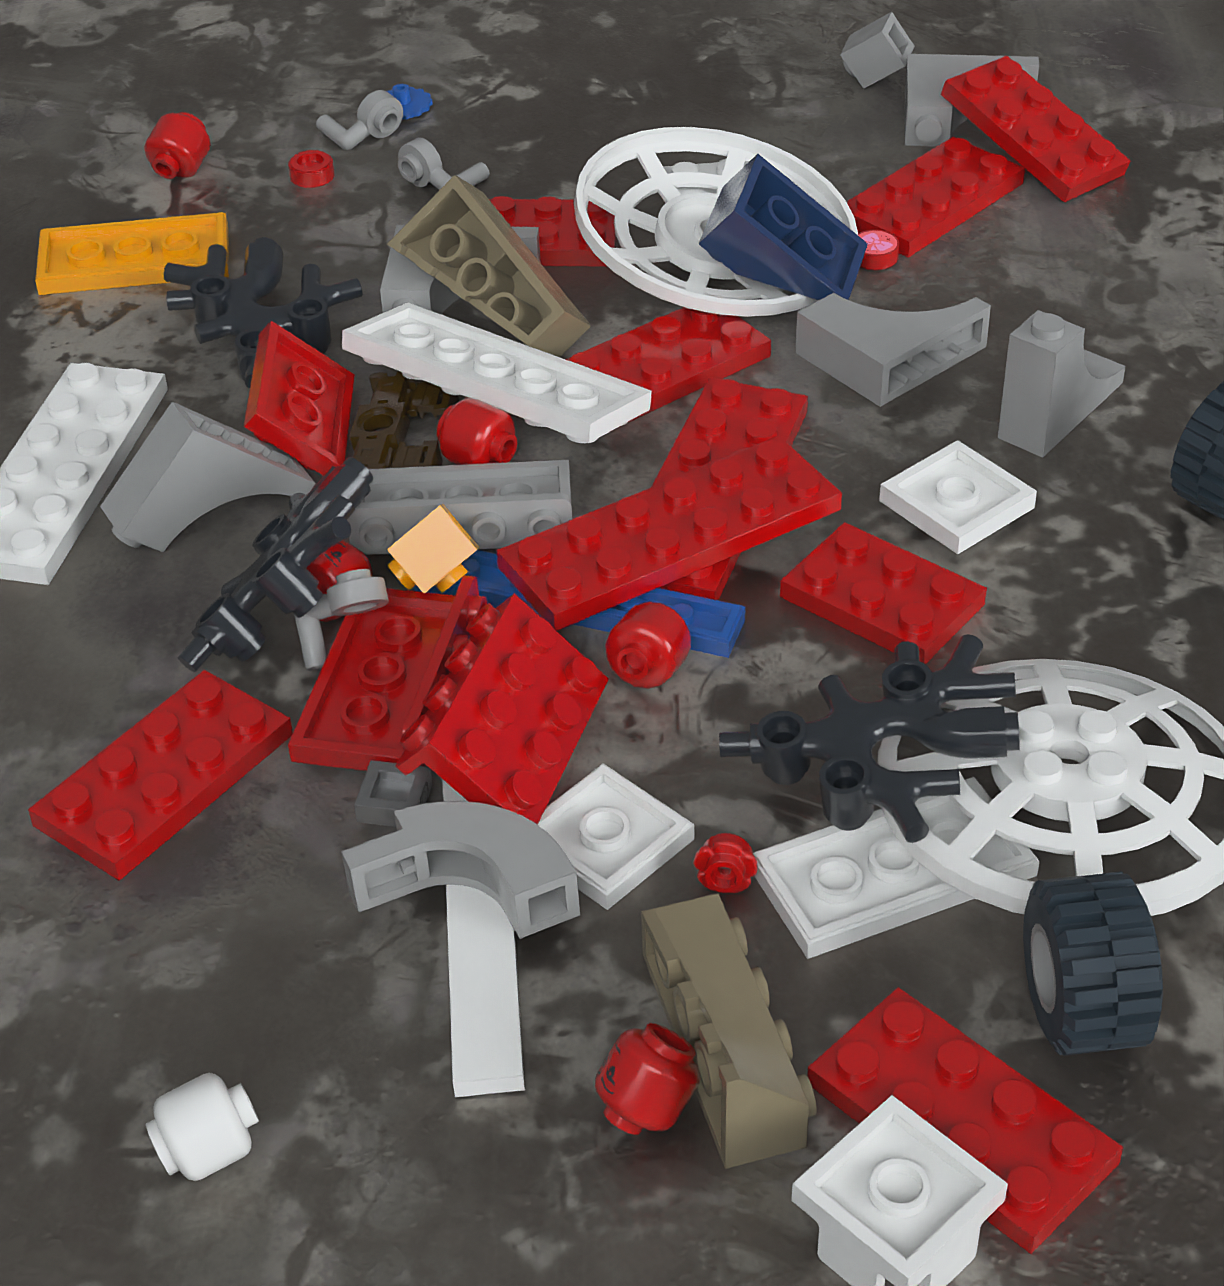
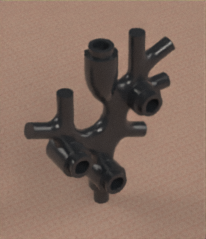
(230, 305)
(280, 572)
(910, 707)

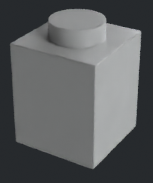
(876, 50)

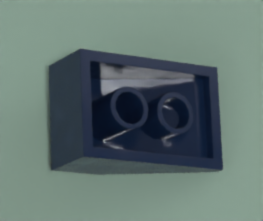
(781, 235)

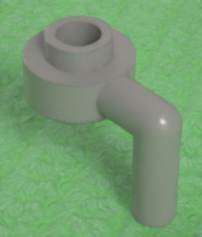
(377, 115)
(422, 165)
(353, 594)

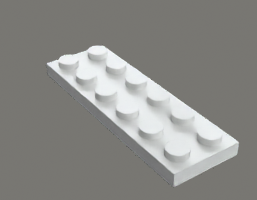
(498, 372)
(68, 463)

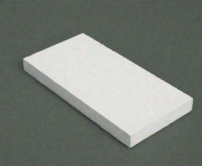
(863, 881)

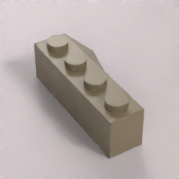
(485, 262)
(721, 1009)

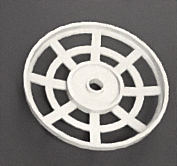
(686, 216)
(1098, 787)

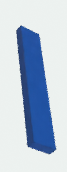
(711, 622)

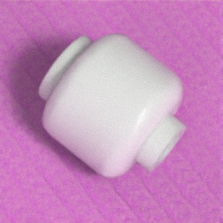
(202, 1126)

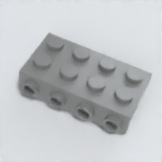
(489, 500)

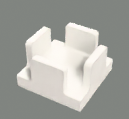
(898, 1201)

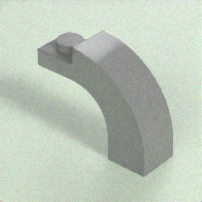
(471, 848)

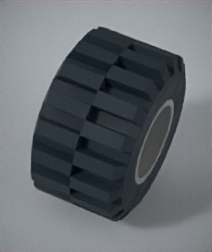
(1200, 456)
(1092, 963)

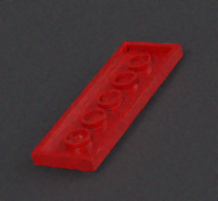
(723, 422)
(667, 532)

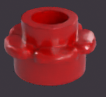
(729, 852)

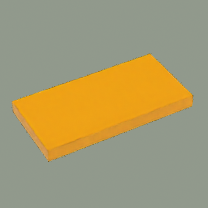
(125, 251)

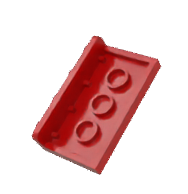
(380, 677)
(506, 711)

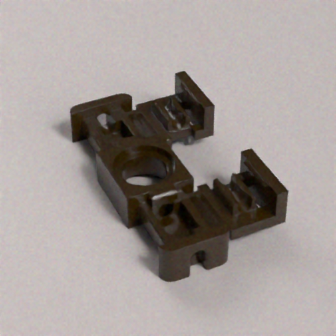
(390, 405)

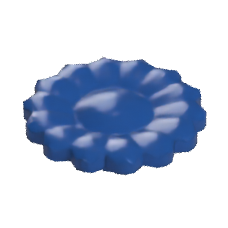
(413, 100)

